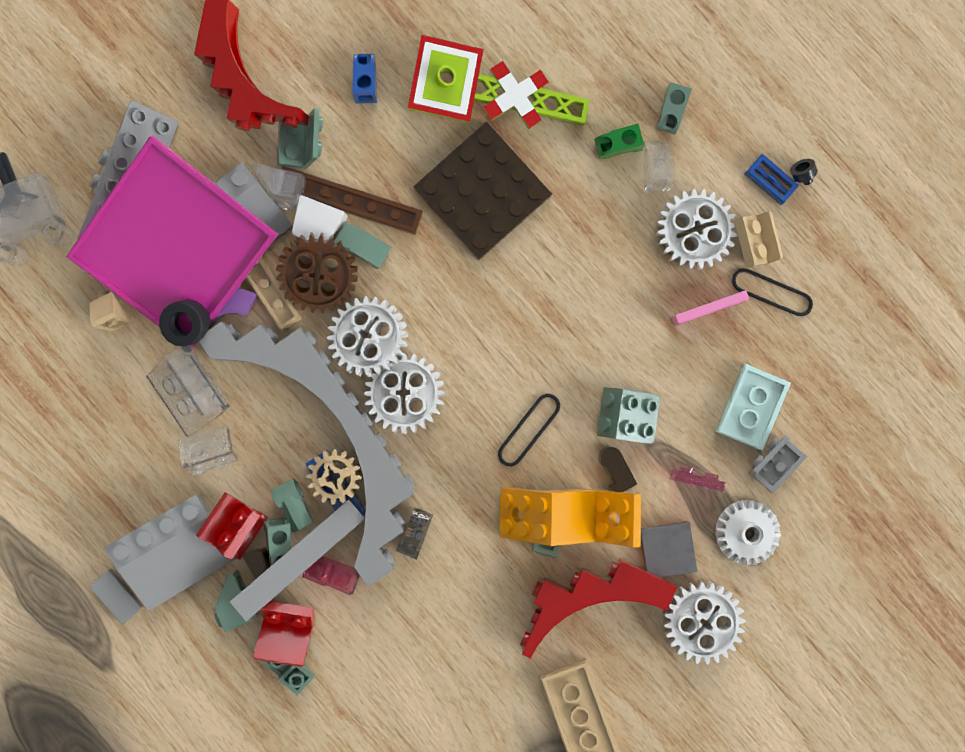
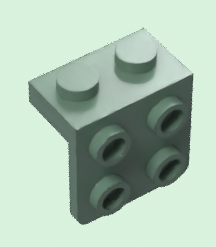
(628, 415)

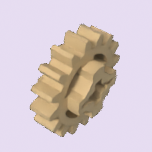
(339, 487)

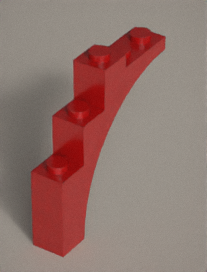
(220, 50)
(558, 602)

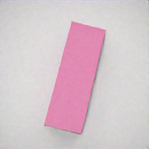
(710, 308)

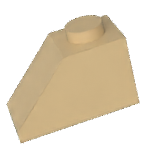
(109, 312)

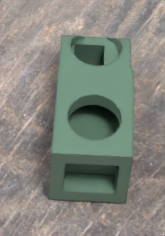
(673, 107)
(277, 538)

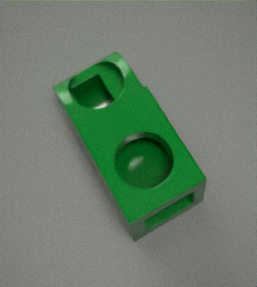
(619, 142)

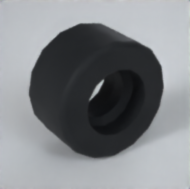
(170, 327)

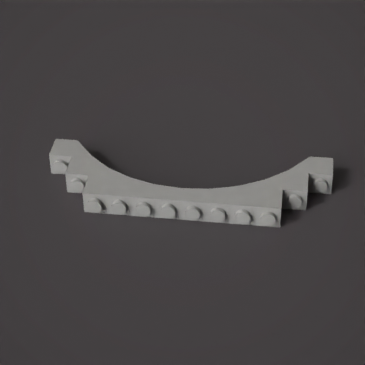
(383, 479)

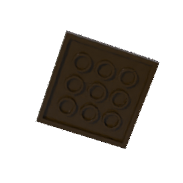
(482, 191)

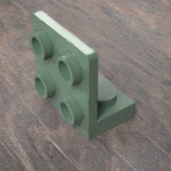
(300, 145)

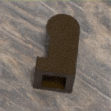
(618, 469)

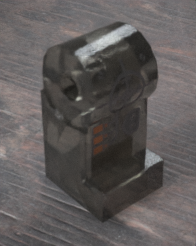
(414, 533)

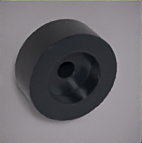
(804, 171)

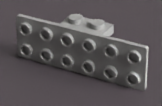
(134, 131)

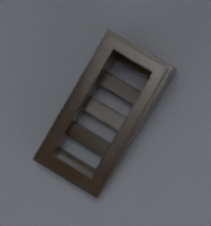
(257, 561)

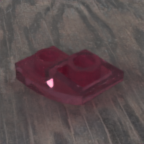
(333, 574)

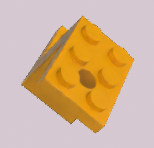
(570, 516)

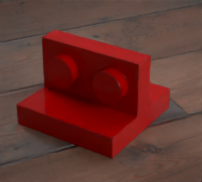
(231, 526)

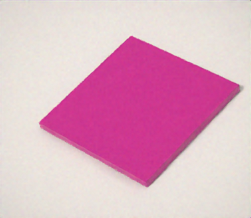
(170, 237)

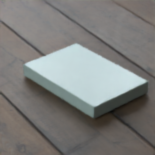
(753, 407)

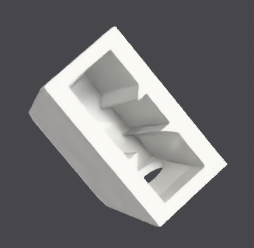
(317, 218)

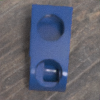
(364, 78)

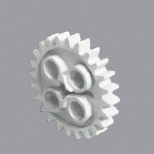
(704, 249)
(387, 346)
(427, 392)
(720, 637)

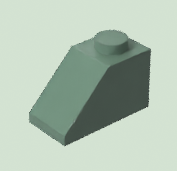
(226, 614)

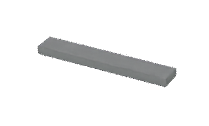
(297, 560)

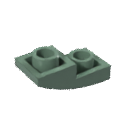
(363, 245)
(292, 677)

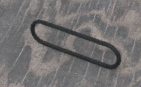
(776, 283)
(521, 423)

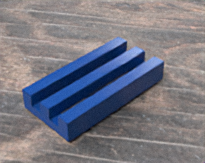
(765, 186)

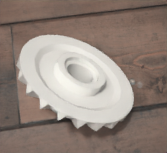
(732, 527)

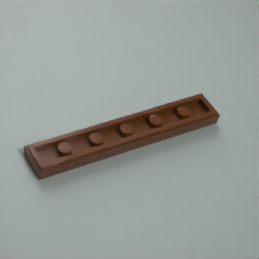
(361, 203)

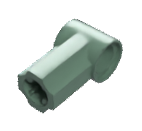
(290, 499)

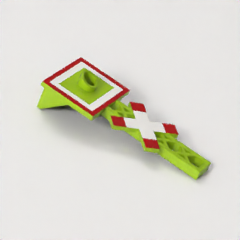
(457, 98)

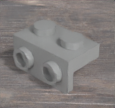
(777, 464)

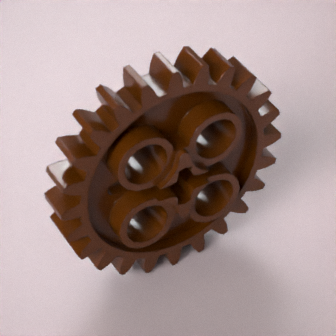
(293, 270)

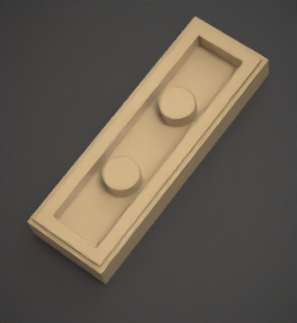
(267, 289)

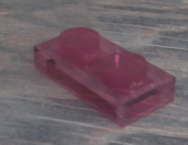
(687, 476)

